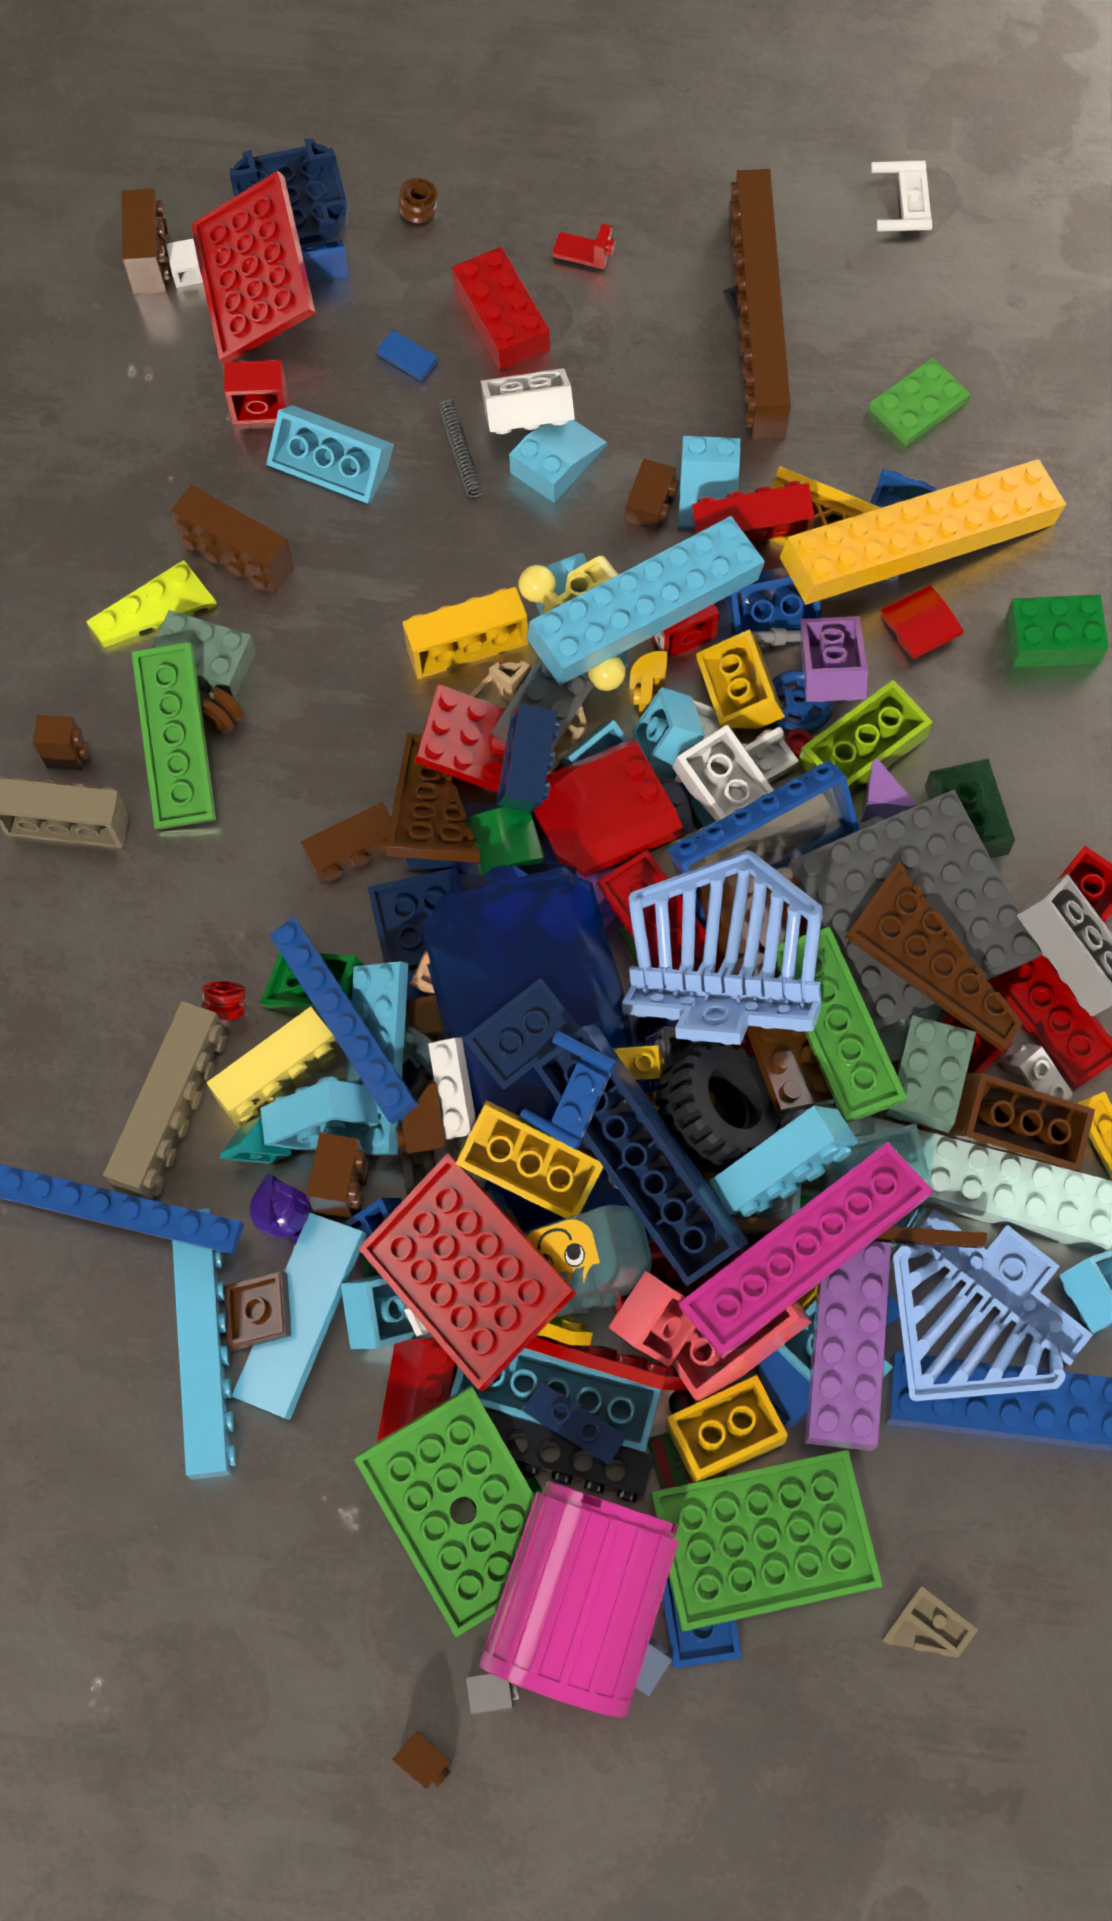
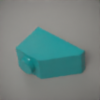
(249, 1145)

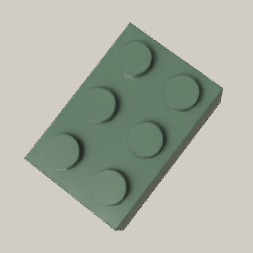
(219, 652)
(932, 1073)

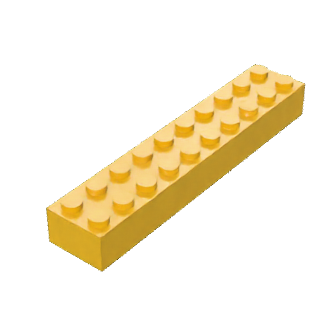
(921, 531)

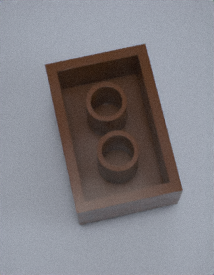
(144, 241)
(338, 1177)

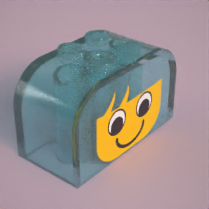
(597, 1254)

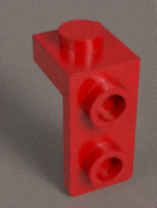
(586, 250)

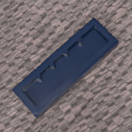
(574, 1424)

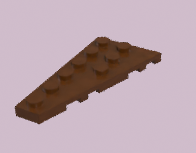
(428, 814)

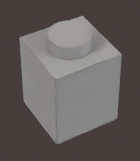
(490, 1693)

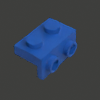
(896, 488)

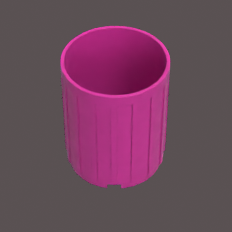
(581, 1600)

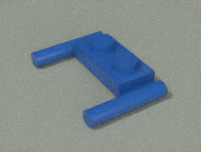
(579, 1097)

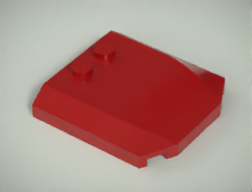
(606, 810)

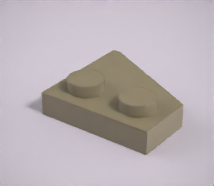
(930, 1626)

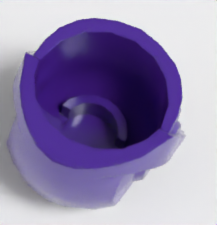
(279, 1209)

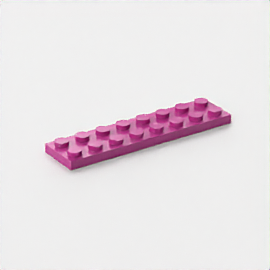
(805, 1249)

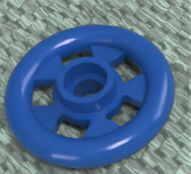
(808, 721)

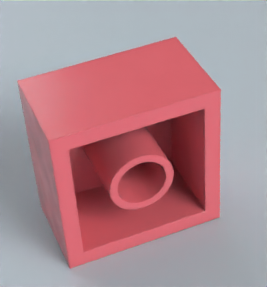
(653, 1319)

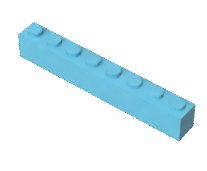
(203, 1361)

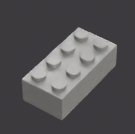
(1073, 941)

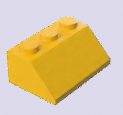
(740, 683)

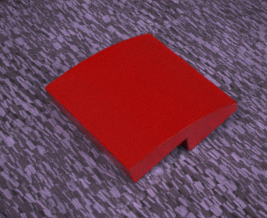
(922, 622)

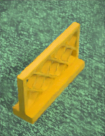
(823, 497)

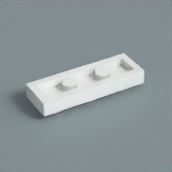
(453, 1087)

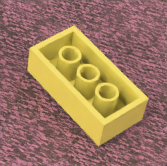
(275, 1067)

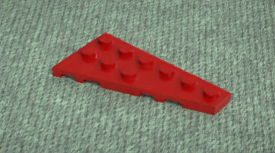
(608, 1361)

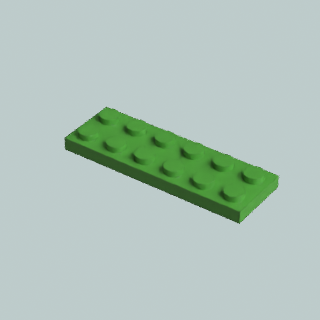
(173, 736)
(846, 1037)

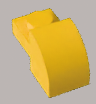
(646, 676)

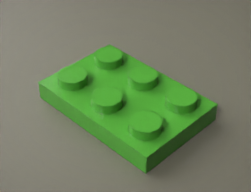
(919, 401)

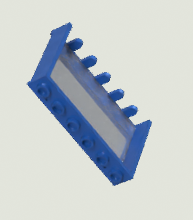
(776, 826)

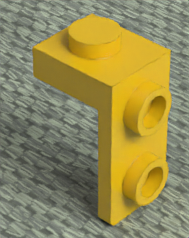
(642, 1062)

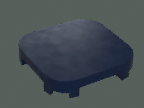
(311, 183)

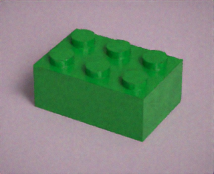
(1057, 631)

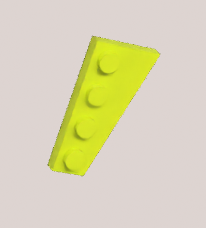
(147, 606)

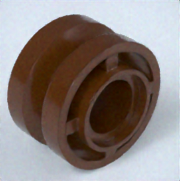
(418, 200)
(221, 710)

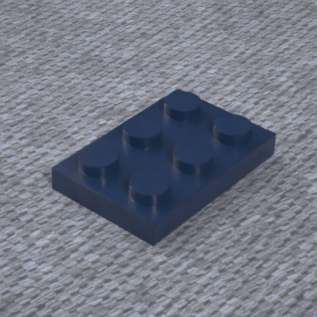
(520, 1033)

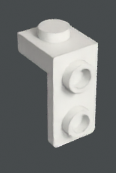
(1036, 1068)

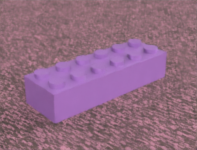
(849, 1352)

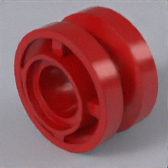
(224, 999)

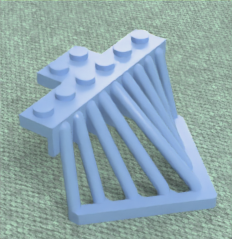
(721, 1003)
(1007, 1278)

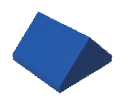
(325, 261)

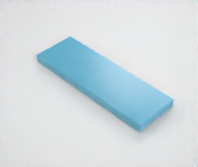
(315, 1271)

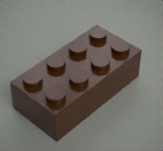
(232, 539)
(1022, 1121)

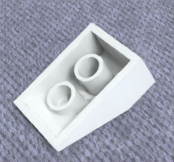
(721, 774)

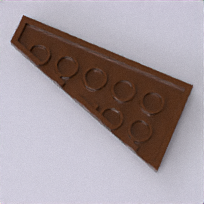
(923, 950)

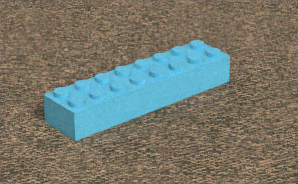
(644, 600)

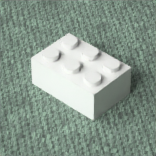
(527, 401)

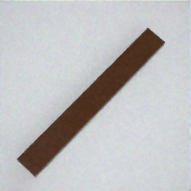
(892, 1235)

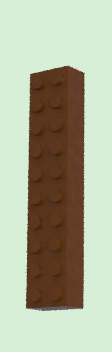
(759, 304)

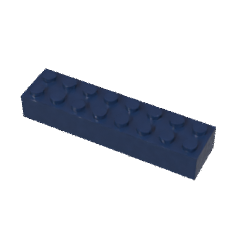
(649, 1165)

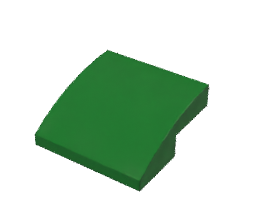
(505, 838)

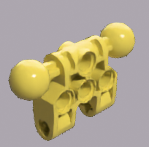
(538, 586)

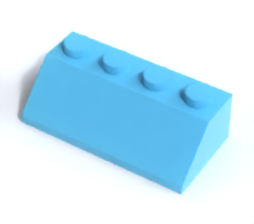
(328, 453)

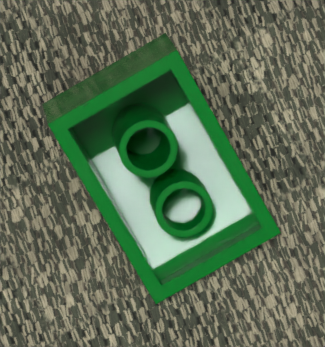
(286, 993)

